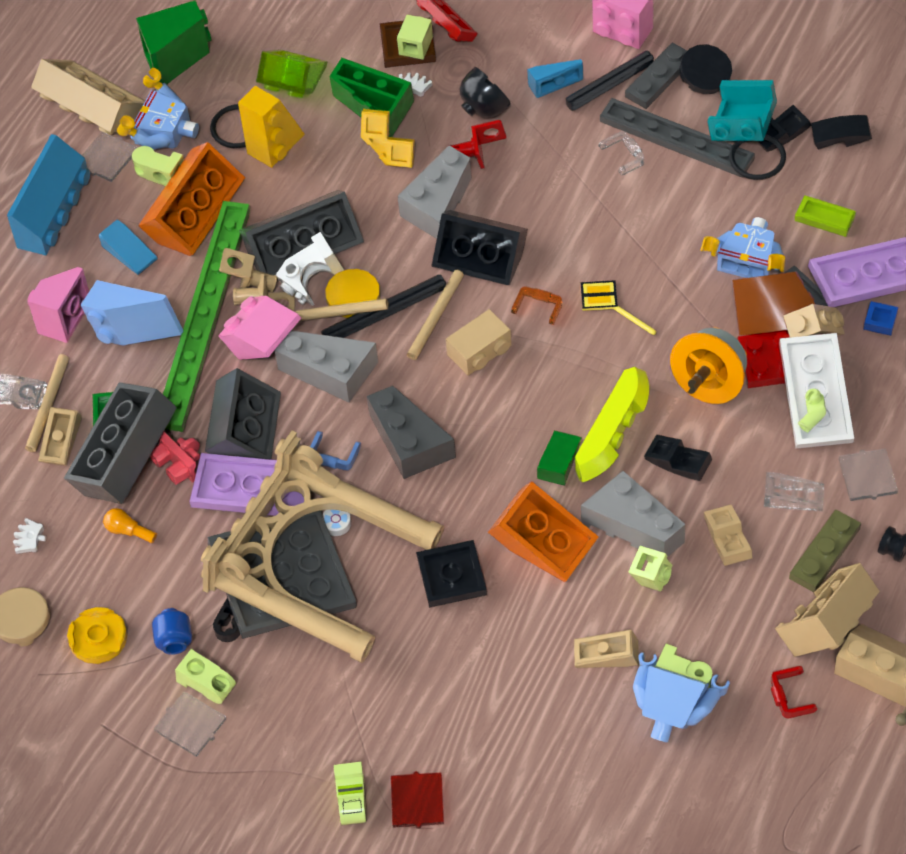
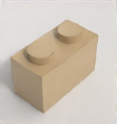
(478, 342)

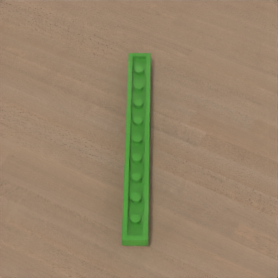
(203, 313)

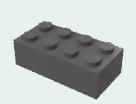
(120, 442)

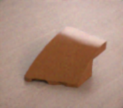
(766, 299)

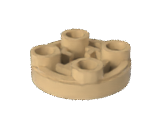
(22, 615)

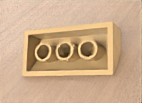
(85, 93)
(874, 663)

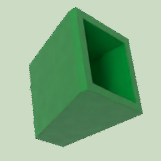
(174, 39)

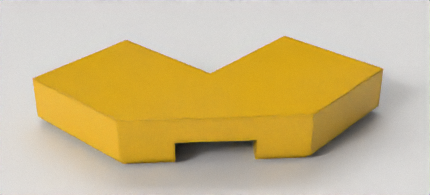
(390, 149)

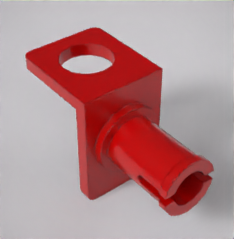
(474, 147)

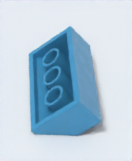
(48, 196)

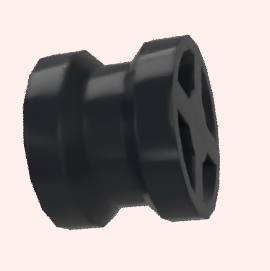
(893, 544)

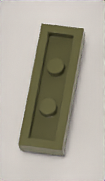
(825, 550)

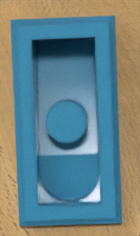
(552, 77)
(126, 247)

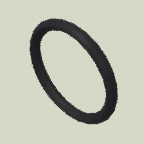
(213, 128)
(758, 176)

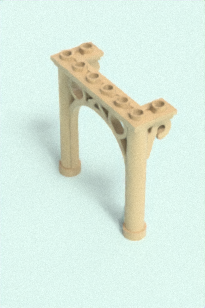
(300, 471)

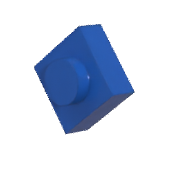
(880, 318)

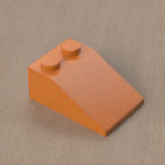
(543, 532)

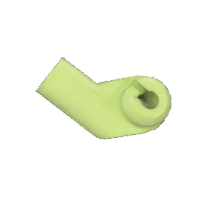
(816, 410)

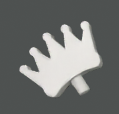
(419, 87)
(29, 537)

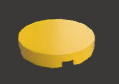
(351, 287)
(97, 635)

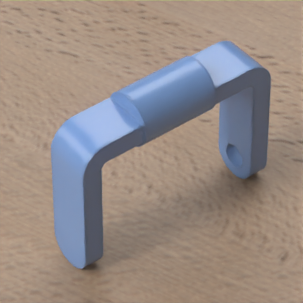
(334, 462)

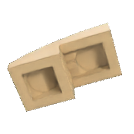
(728, 535)

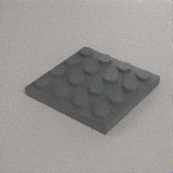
(304, 566)

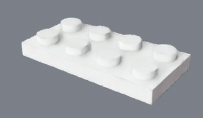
(816, 364)

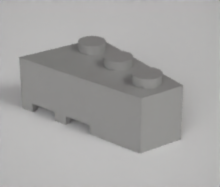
(436, 190)
(327, 361)
(634, 515)

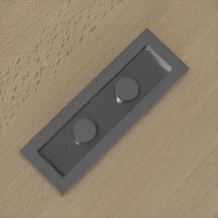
(656, 77)

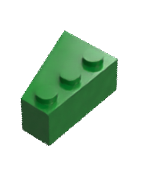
(371, 89)

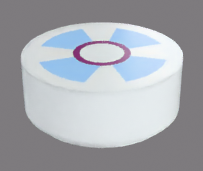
(337, 522)

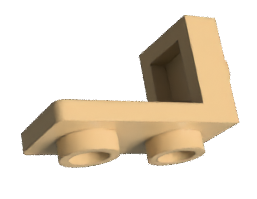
(814, 320)

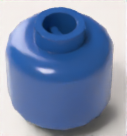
(172, 631)

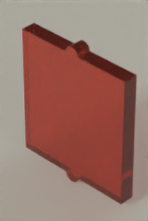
(417, 800)

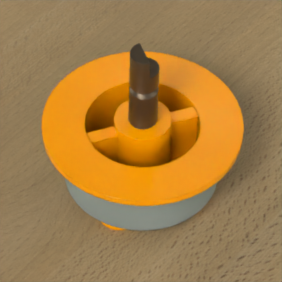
(709, 365)

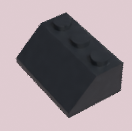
(479, 247)

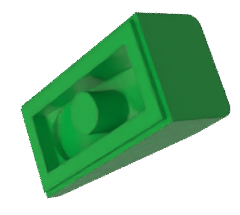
(558, 458)

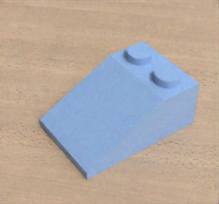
(129, 314)

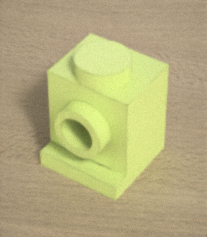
(656, 572)

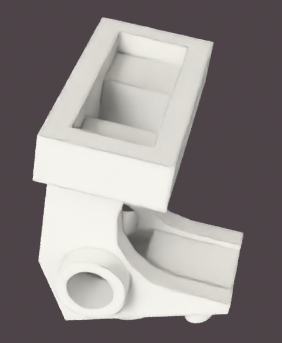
(305, 264)

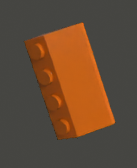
(192, 200)

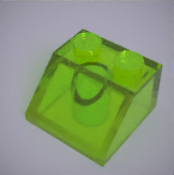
(290, 72)

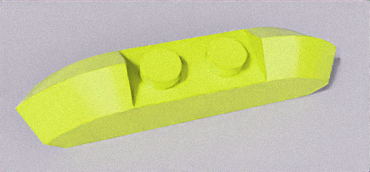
(606, 434)

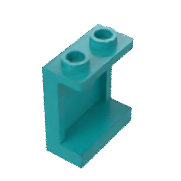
(743, 110)

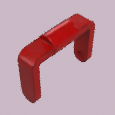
(780, 697)

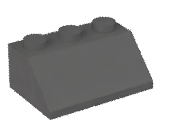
(242, 417)

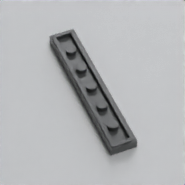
(674, 136)

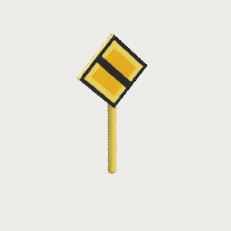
(603, 295)

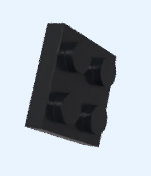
(451, 573)

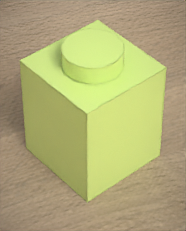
(415, 36)

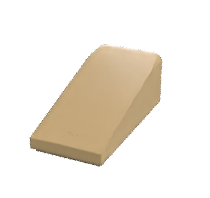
(59, 436)
(607, 650)

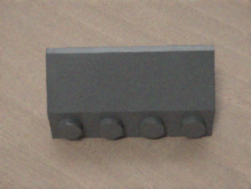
(291, 231)

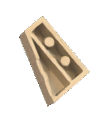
(832, 612)

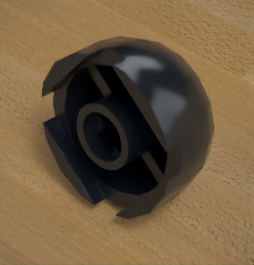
(482, 95)

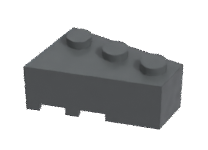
(409, 433)

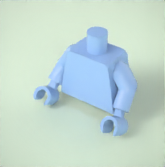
(673, 697)

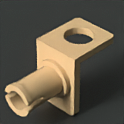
(246, 272)
(242, 294)

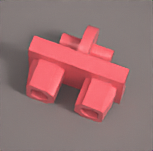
(181, 454)

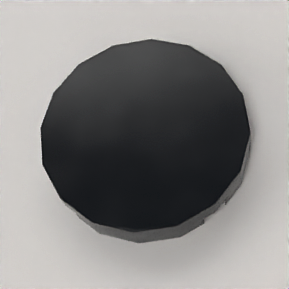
(705, 68)

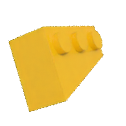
(267, 127)

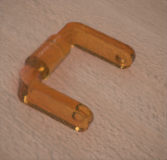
(540, 295)

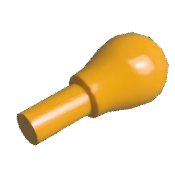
(119, 522)

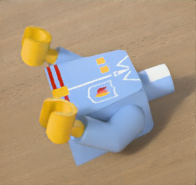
(161, 119)
(746, 250)

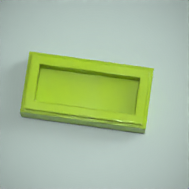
(825, 216)

